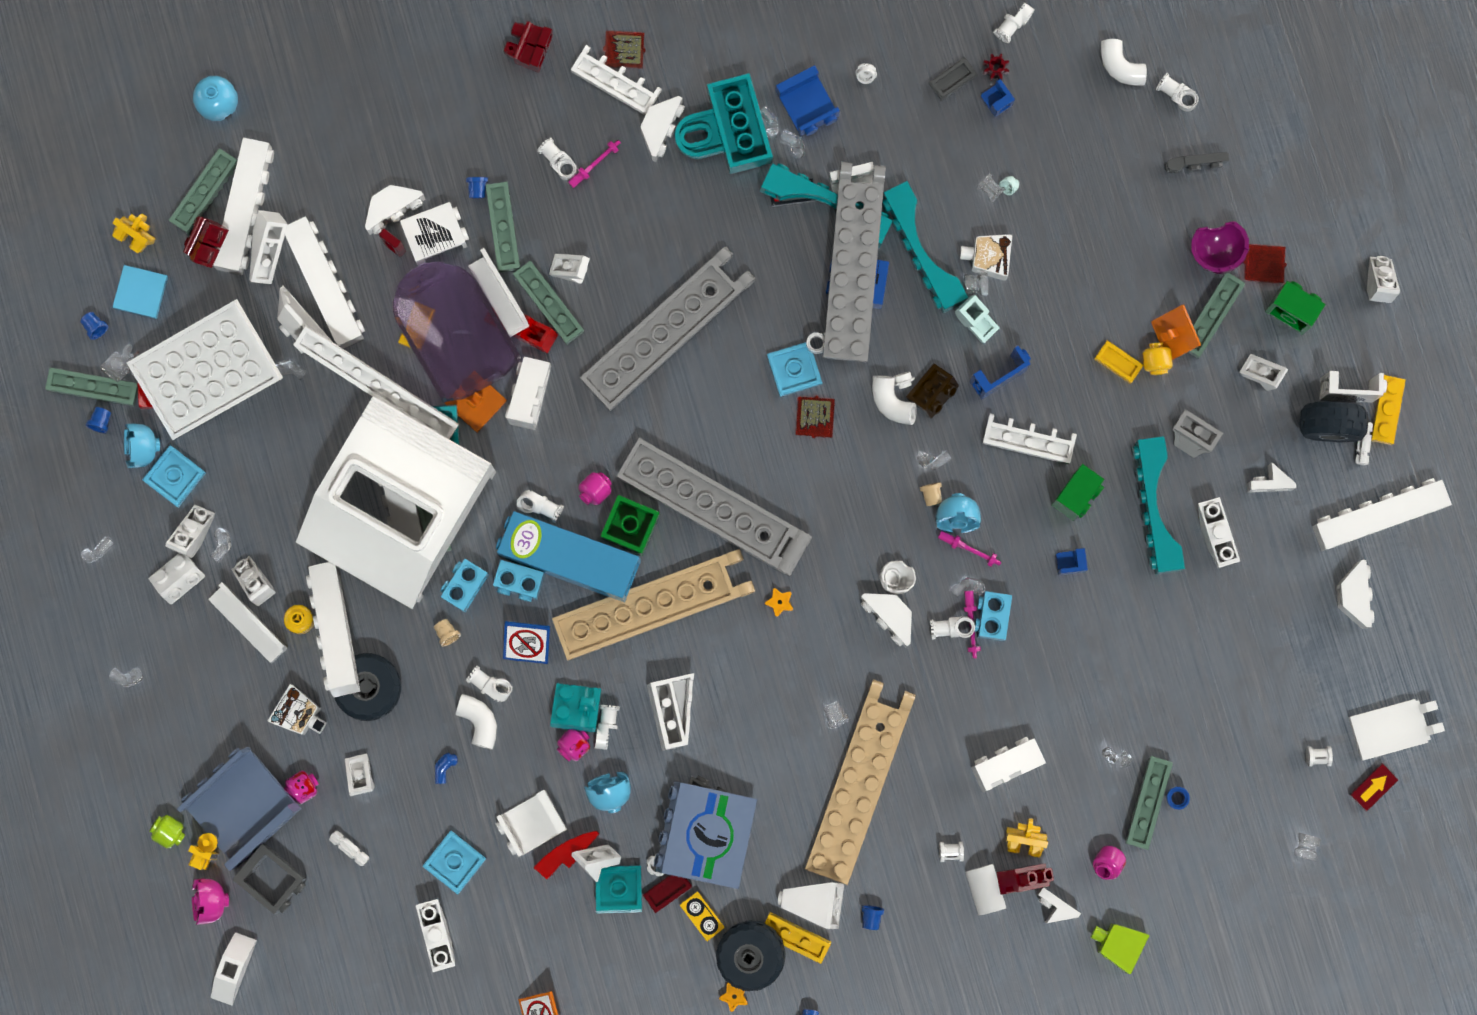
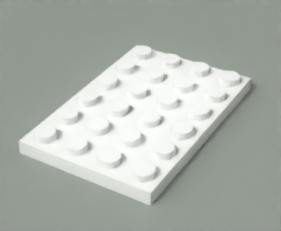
(204, 369)

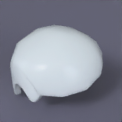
(897, 577)

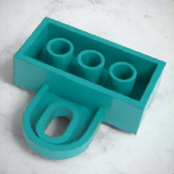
(731, 125)

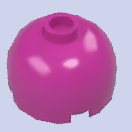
(208, 901)

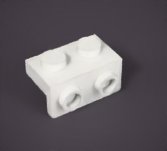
(176, 578)

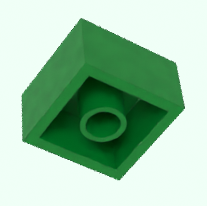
(1295, 307)
(1077, 493)
(630, 525)

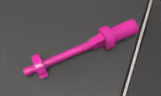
(583, 173)
(956, 542)
(970, 608)

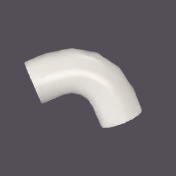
(1119, 67)
(889, 404)
(482, 719)

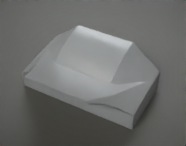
(1195, 435)

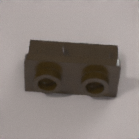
(933, 390)

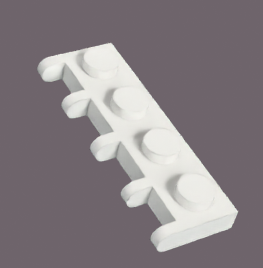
(614, 82)
(1029, 441)

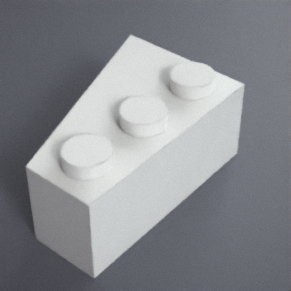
(528, 393)
(671, 710)
(1007, 764)

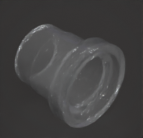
(835, 715)

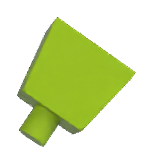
(1120, 945)

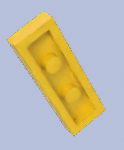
(1388, 411)
(798, 938)

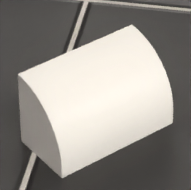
(985, 889)

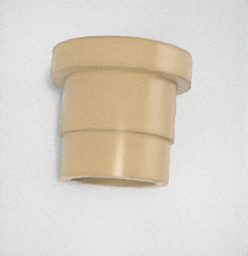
(932, 493)
(446, 632)

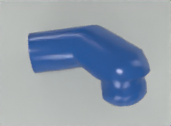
(442, 765)

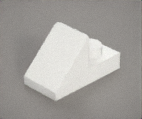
(569, 267)
(1263, 372)
(1277, 481)
(359, 775)
(595, 859)
(1061, 910)

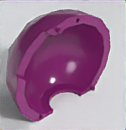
(1220, 248)

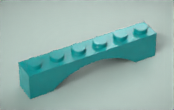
(784, 185)
(945, 287)
(1166, 552)

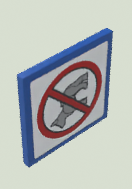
(526, 642)

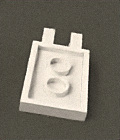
(1393, 728)

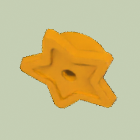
(779, 608)
(733, 1003)

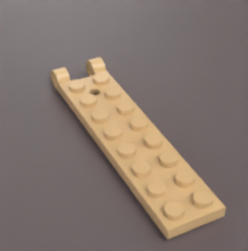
(649, 606)
(858, 786)

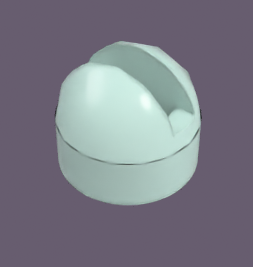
(1010, 180)

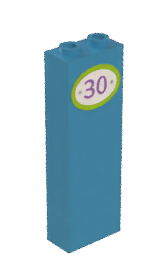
(568, 556)

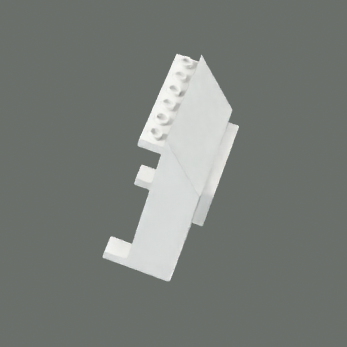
(416, 467)

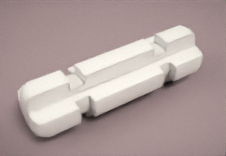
(1363, 447)
(349, 848)

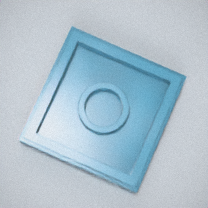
(140, 292)
(794, 369)
(174, 476)
(454, 862)

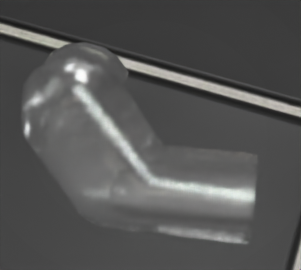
(290, 367)
(932, 462)
(223, 542)
(128, 679)

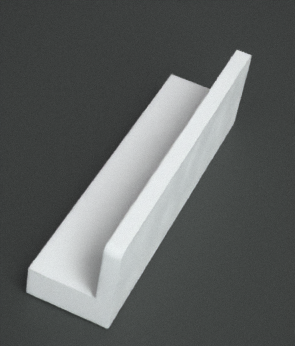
(498, 294)
(247, 623)

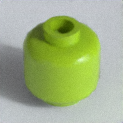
(167, 831)

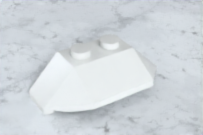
(294, 317)

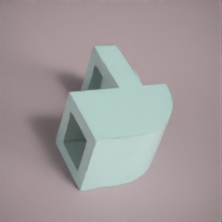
(975, 317)

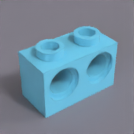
(520, 575)
(469, 588)
(999, 617)

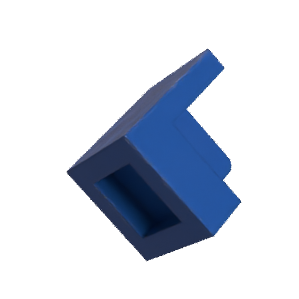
(998, 98)
(1071, 562)

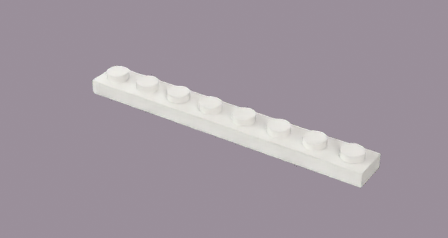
(373, 382)

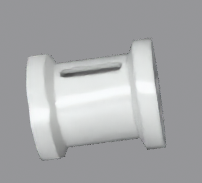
(1319, 756)
(951, 851)

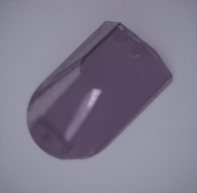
(452, 330)

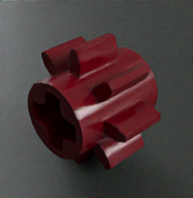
(990, 65)

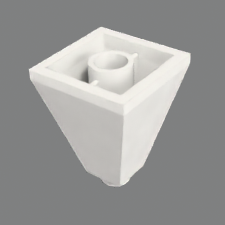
(815, 903)

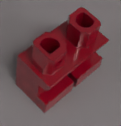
(531, 47)
(204, 240)
(1024, 878)

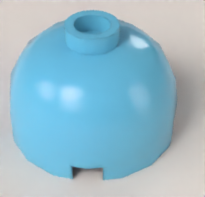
(215, 98)
(140, 445)
(958, 513)
(609, 793)

